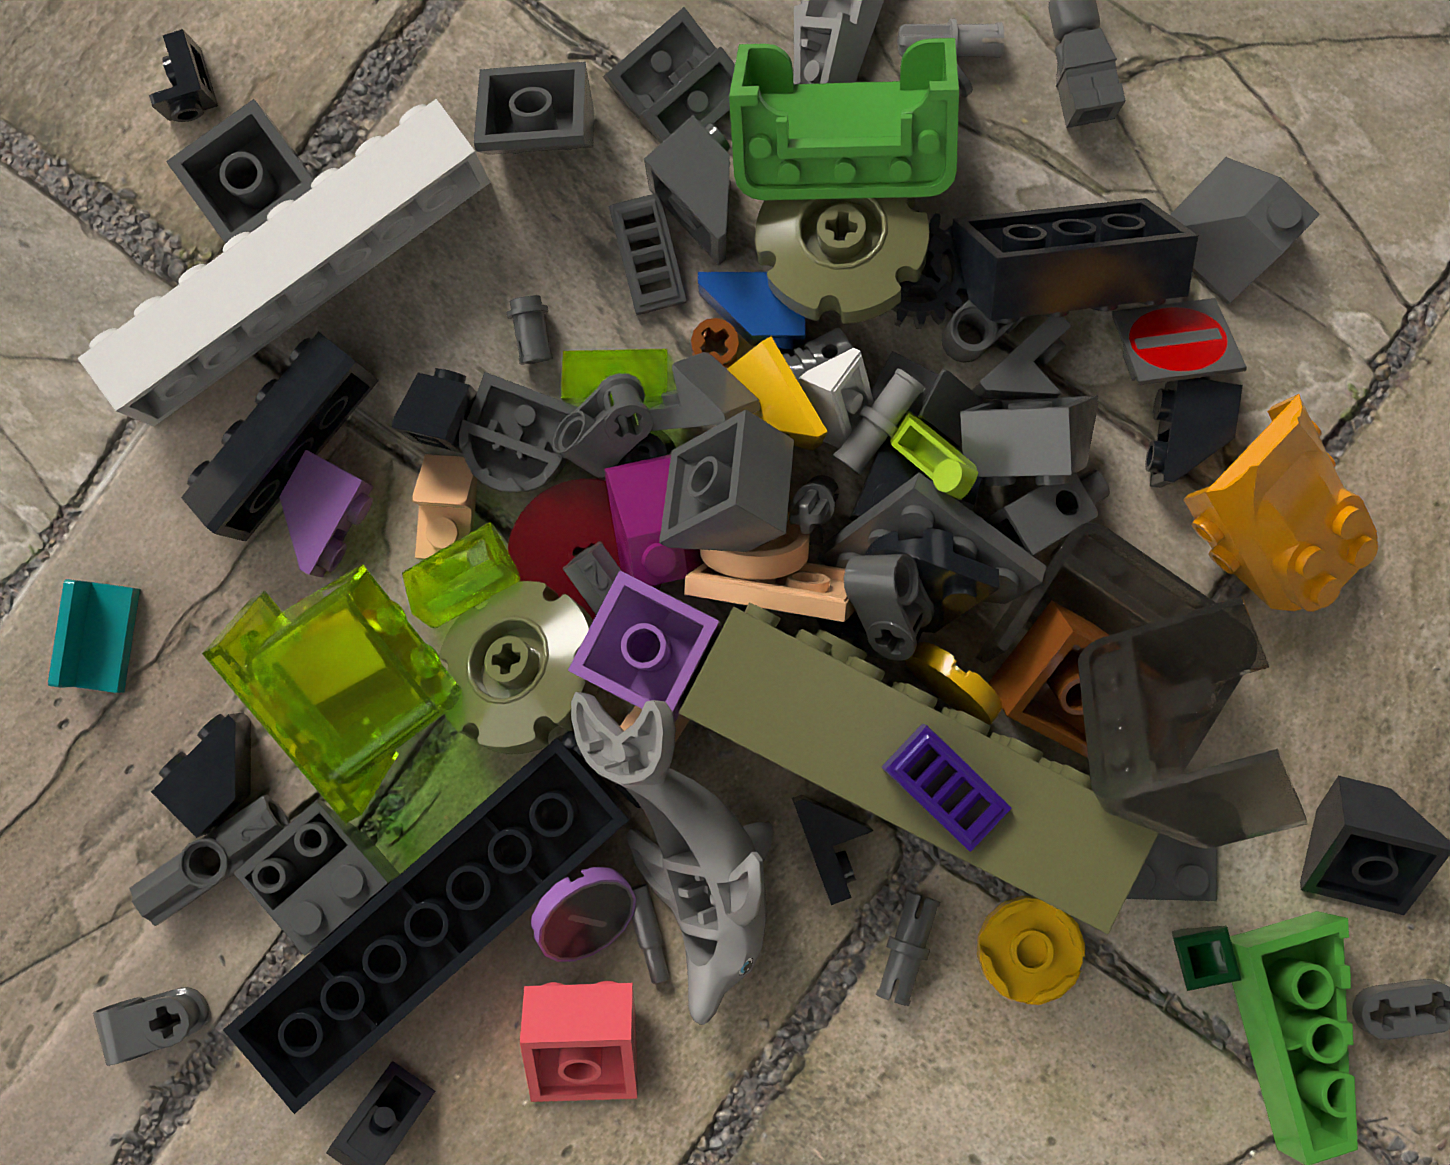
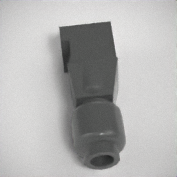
(1085, 64)

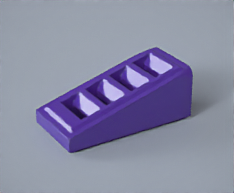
(911, 752)

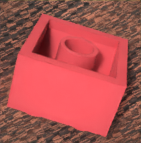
(579, 1041)

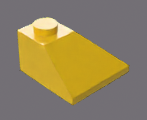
(779, 394)

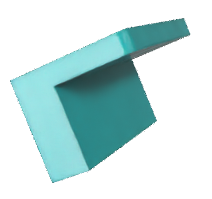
(93, 636)

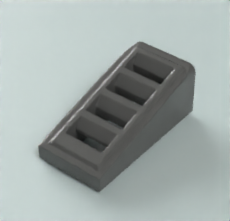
(636, 210)

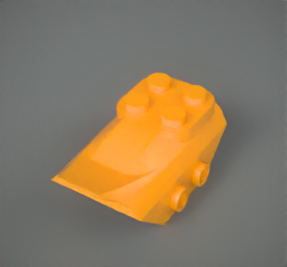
(1286, 517)

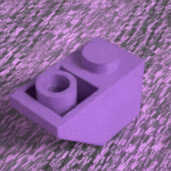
(320, 509)

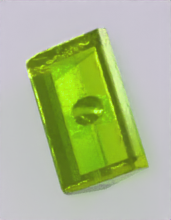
(588, 368)
(459, 577)

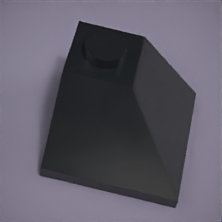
(1371, 848)

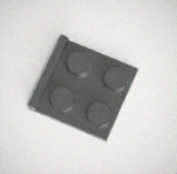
(1177, 873)

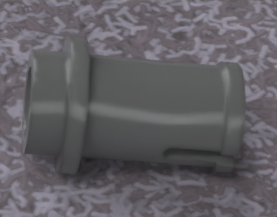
(530, 329)

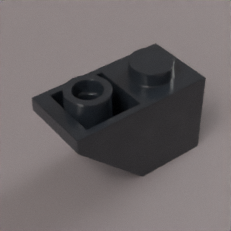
(1194, 423)
(212, 778)

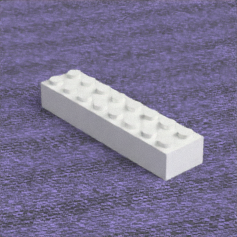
(286, 266)

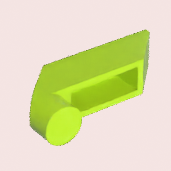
(934, 456)

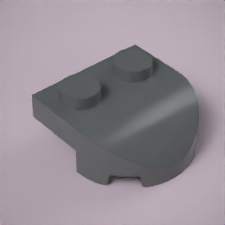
(512, 436)

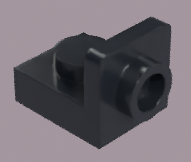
(190, 80)

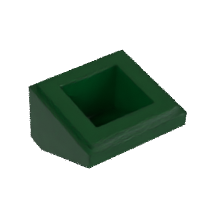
(1206, 956)

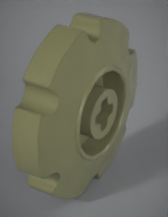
(852, 276)
(516, 667)

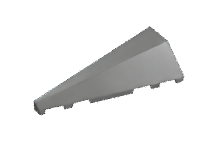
(832, 39)

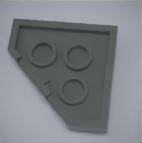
(922, 506)

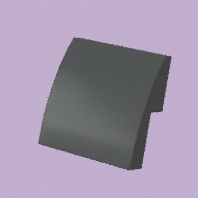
(674, 77)

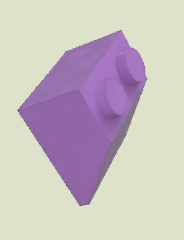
(645, 645)

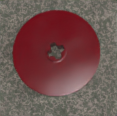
(557, 523)

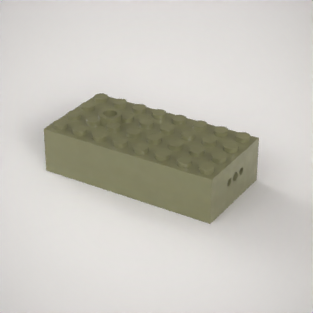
(833, 722)

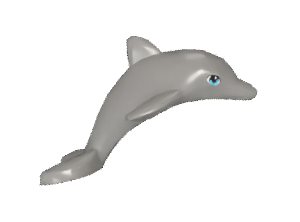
(705, 858)

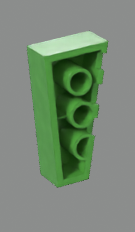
(1300, 1032)

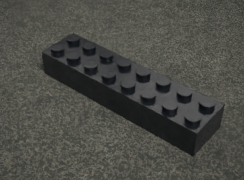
(427, 923)

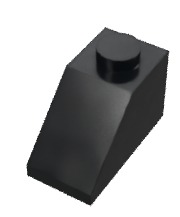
(435, 409)

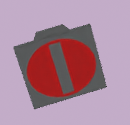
(1177, 342)

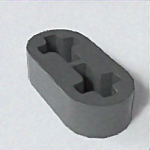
(1403, 996)

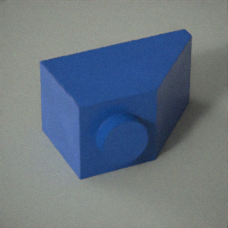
(752, 308)

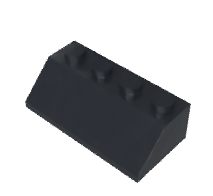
(1074, 259)
(262, 452)

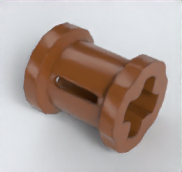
(717, 330)

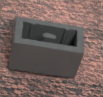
(316, 875)

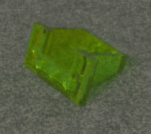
(335, 683)

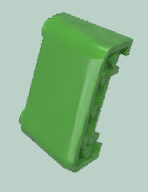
(845, 135)

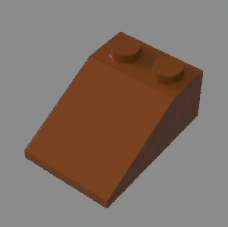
(1042, 677)

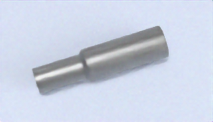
(648, 934)

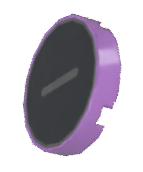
(583, 914)

